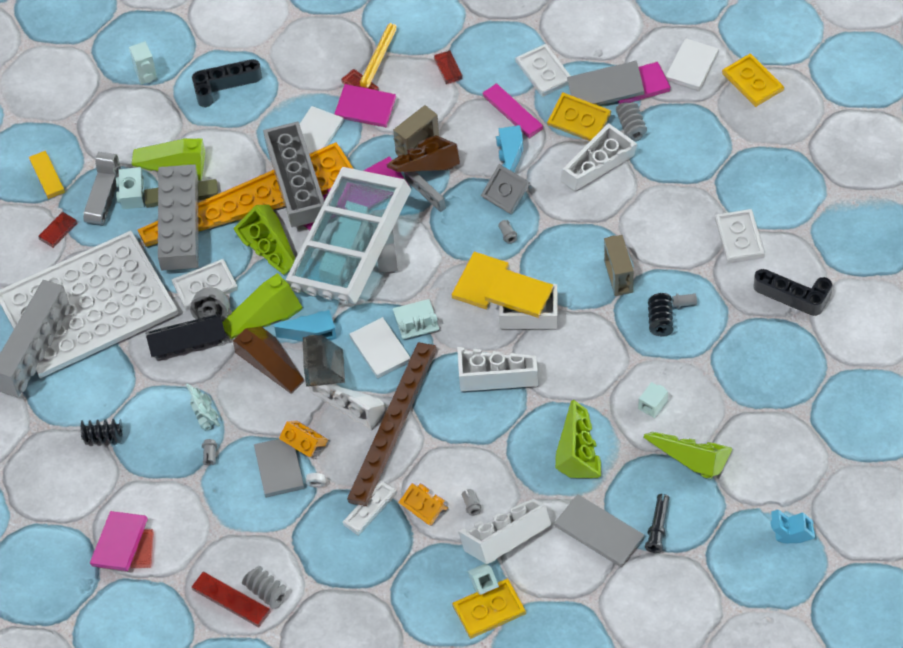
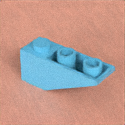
(511, 145)
(303, 326)

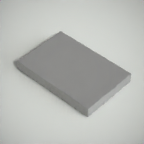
(278, 467)

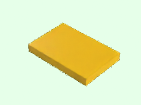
(753, 80)
(578, 117)
(477, 279)
(519, 292)
(489, 610)

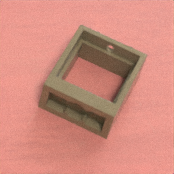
(415, 129)
(618, 265)

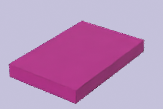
(653, 82)
(365, 105)
(118, 541)

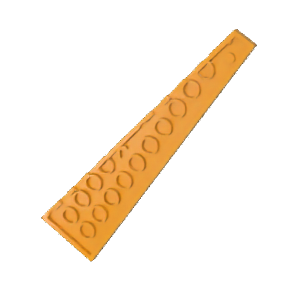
(262, 190)

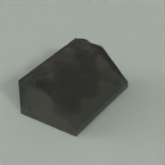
(322, 361)

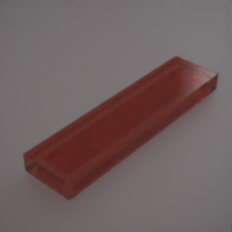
(230, 599)

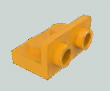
(302, 437)
(422, 504)

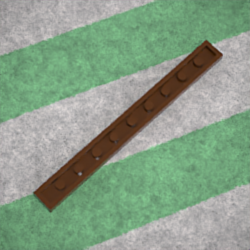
(391, 424)

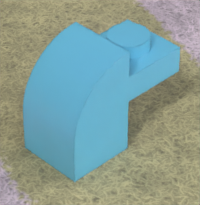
(792, 529)

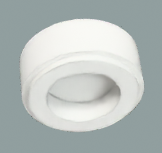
(315, 480)

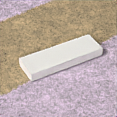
(363, 515)

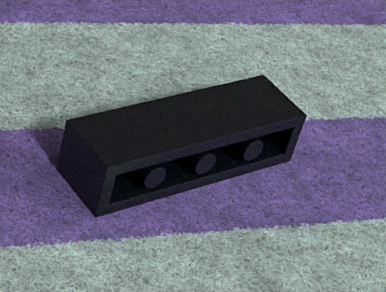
(185, 335)

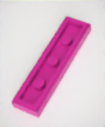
(512, 110)

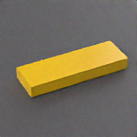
(46, 174)

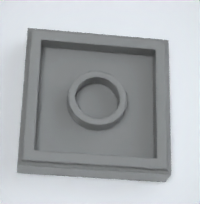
(505, 189)

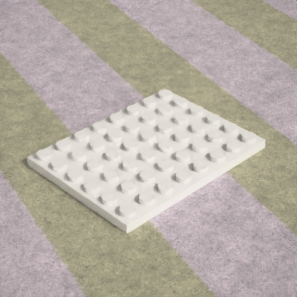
(109, 295)

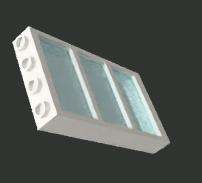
(348, 235)

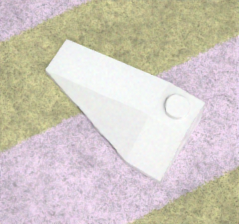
(356, 405)

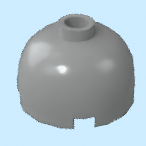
(209, 302)

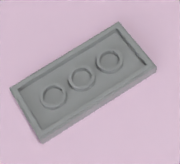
(607, 84)
(599, 530)

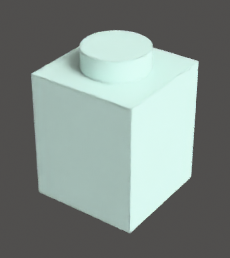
(653, 399)
(483, 579)

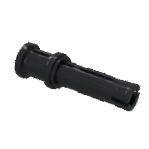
(656, 531)

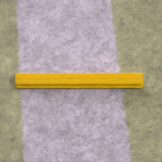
(378, 55)

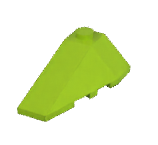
(173, 153)
(265, 235)
(267, 304)
(576, 448)
(700, 458)

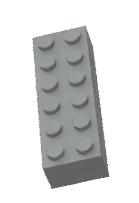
(294, 173)
(178, 217)
(32, 337)

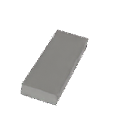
(425, 190)

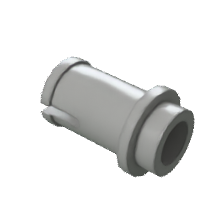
(508, 234)
(684, 300)
(209, 451)
(472, 505)

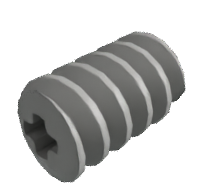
(631, 120)
(265, 587)

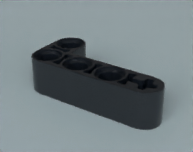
(223, 78)
(794, 293)

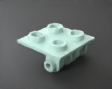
(416, 319)
(201, 406)

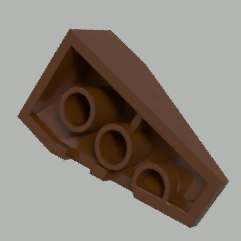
(430, 155)
(268, 356)

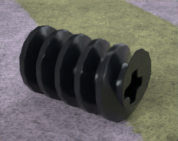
(660, 314)
(101, 432)

